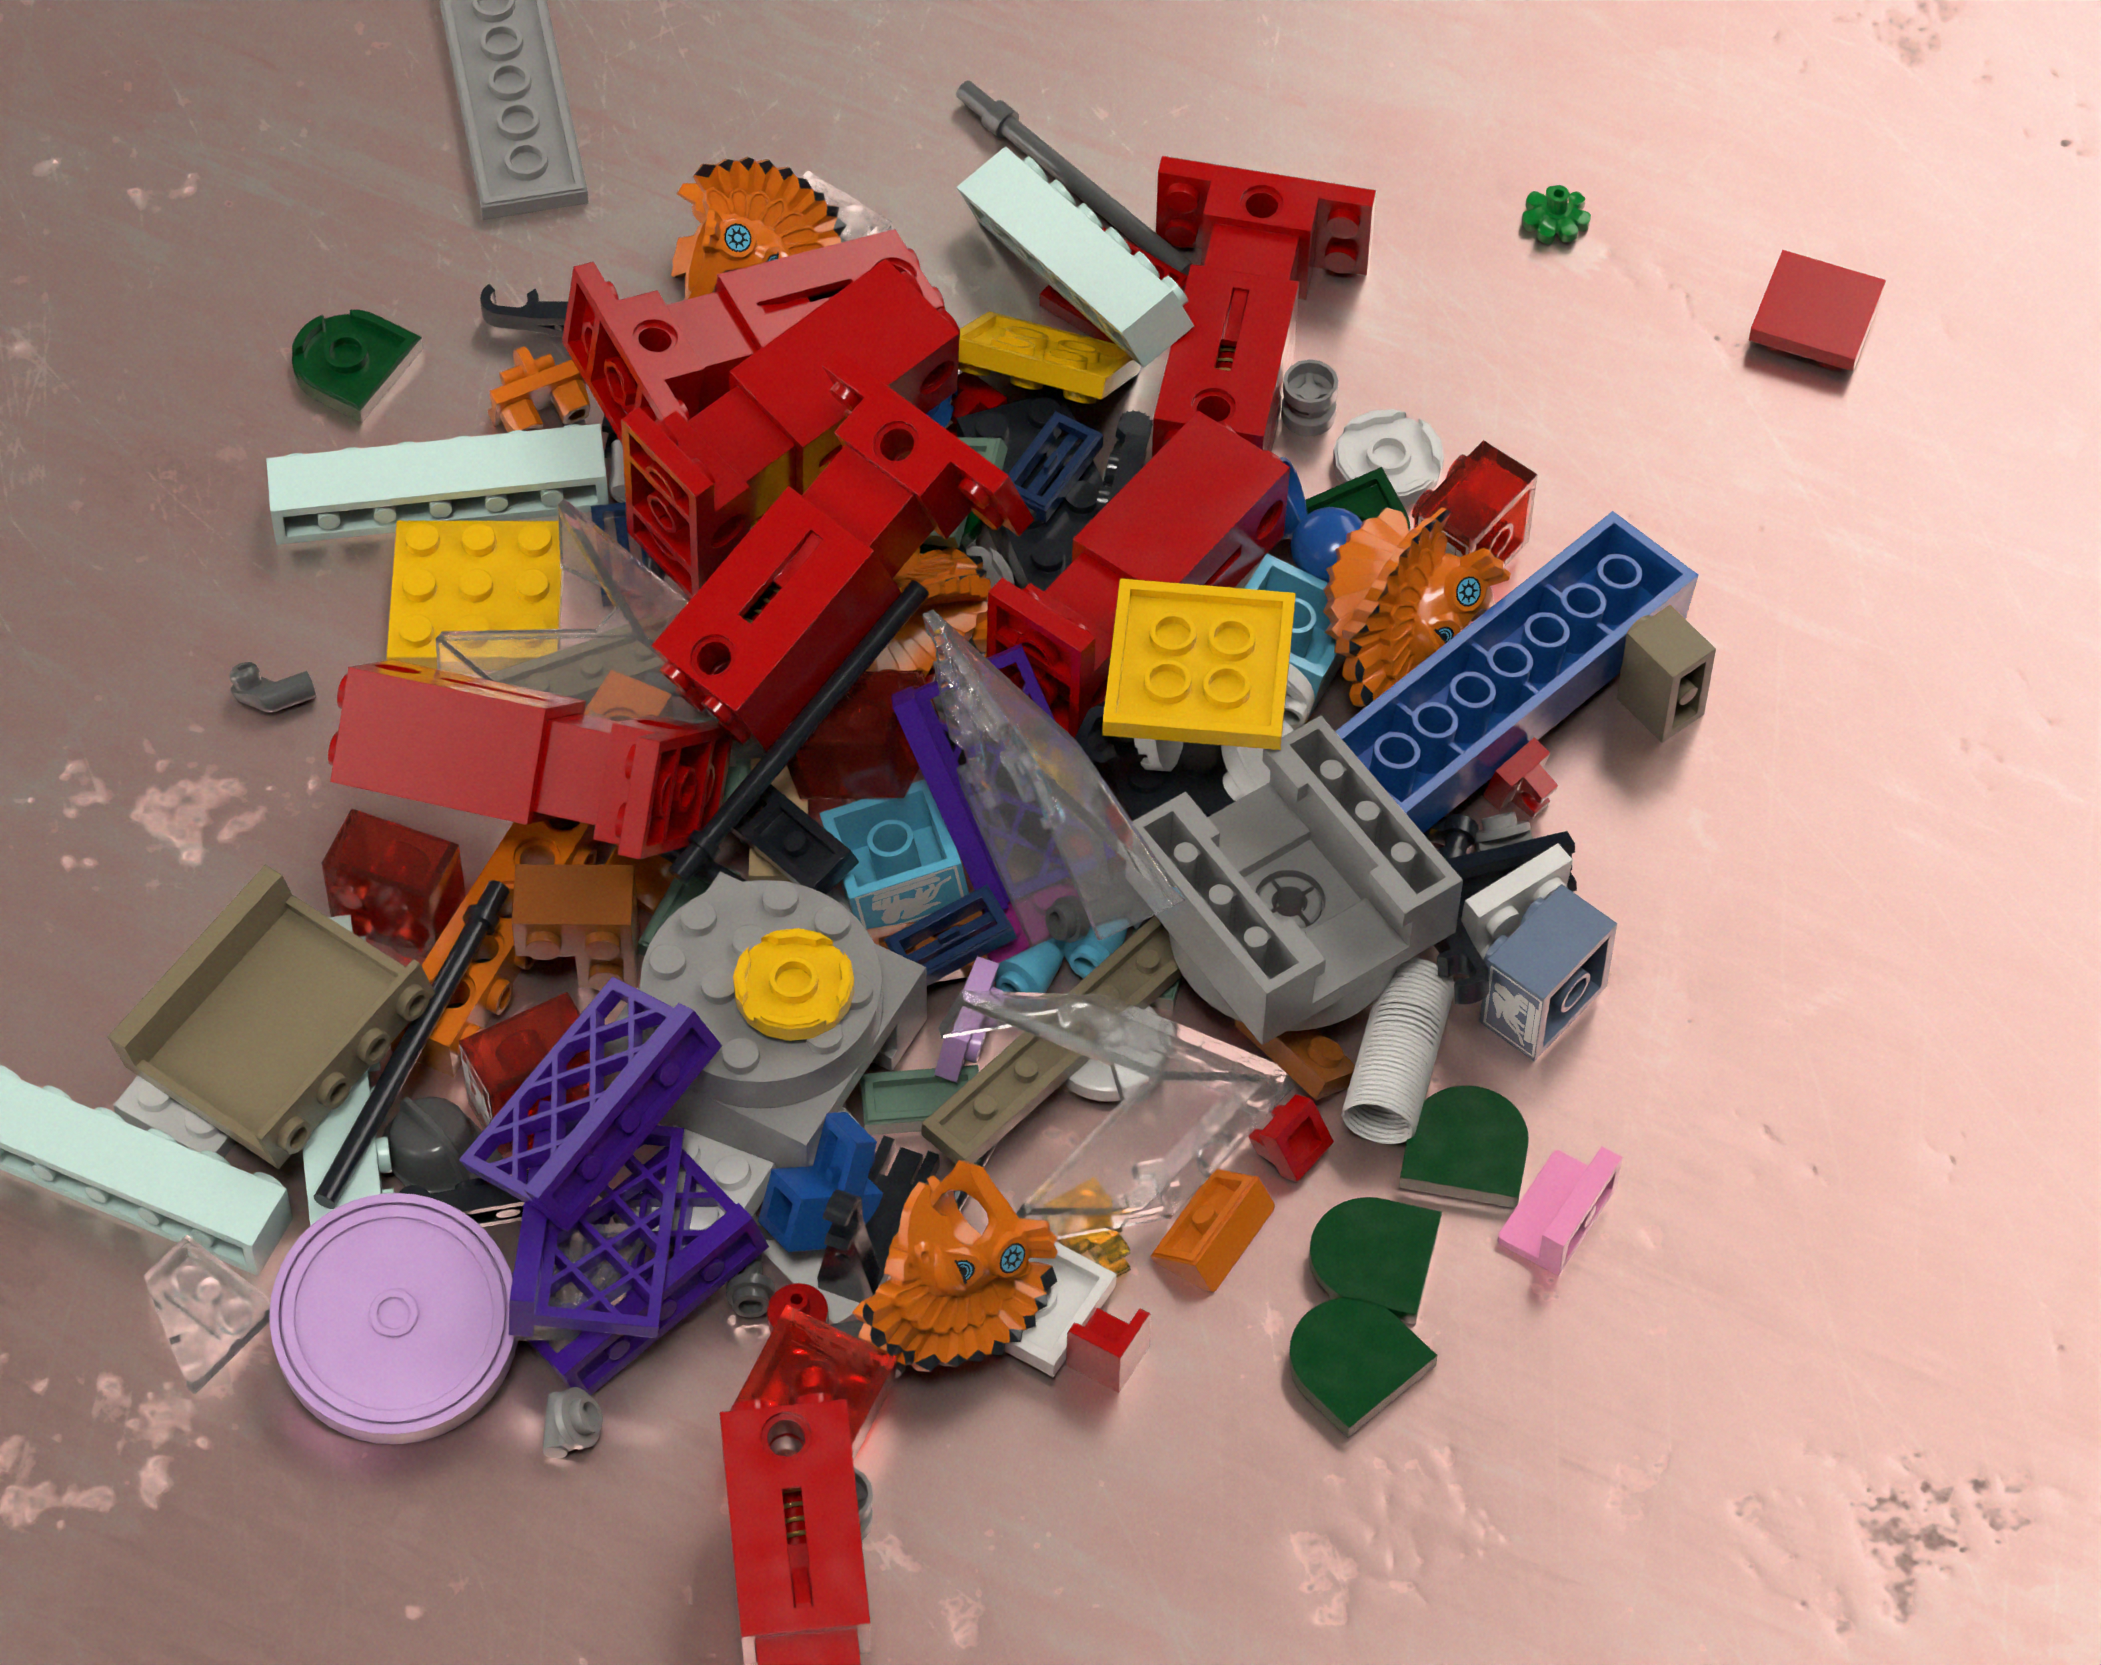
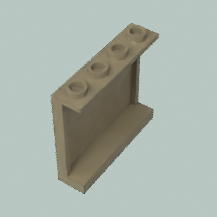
(270, 1019)

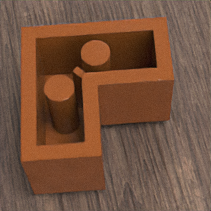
(579, 914)

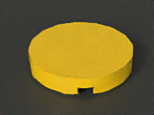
(787, 1000)

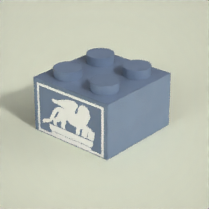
(1547, 971)

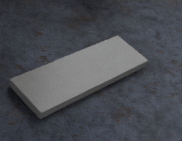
(513, 106)

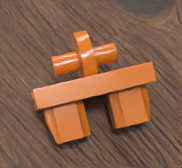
(534, 386)

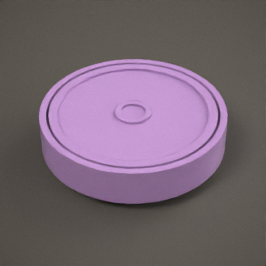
(393, 1318)

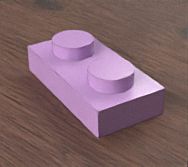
(967, 1047)

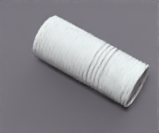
(1398, 1054)

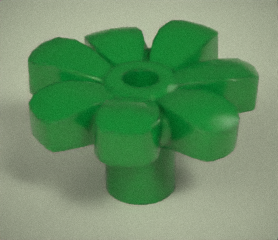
(1556, 214)

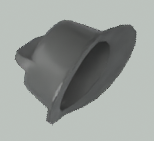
(429, 1141)

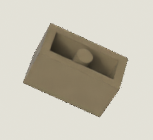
(1665, 672)

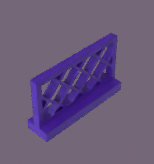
(939, 764)
(612, 1120)
(539, 1250)
(698, 1269)

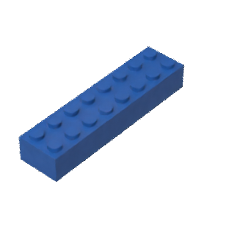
(1515, 669)

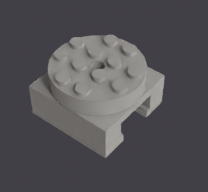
(1300, 889)
(758, 1088)

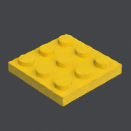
(1044, 356)
(471, 581)
(1199, 664)

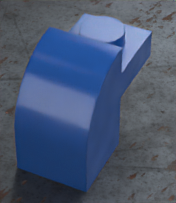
(799, 1195)

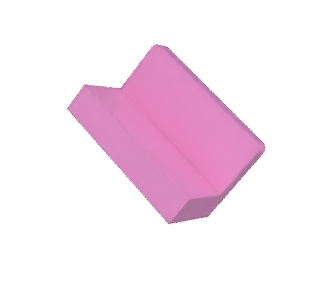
(1560, 1208)

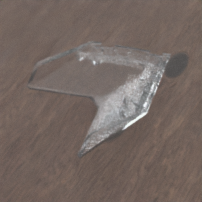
(603, 665)
(1042, 801)
(1178, 1114)

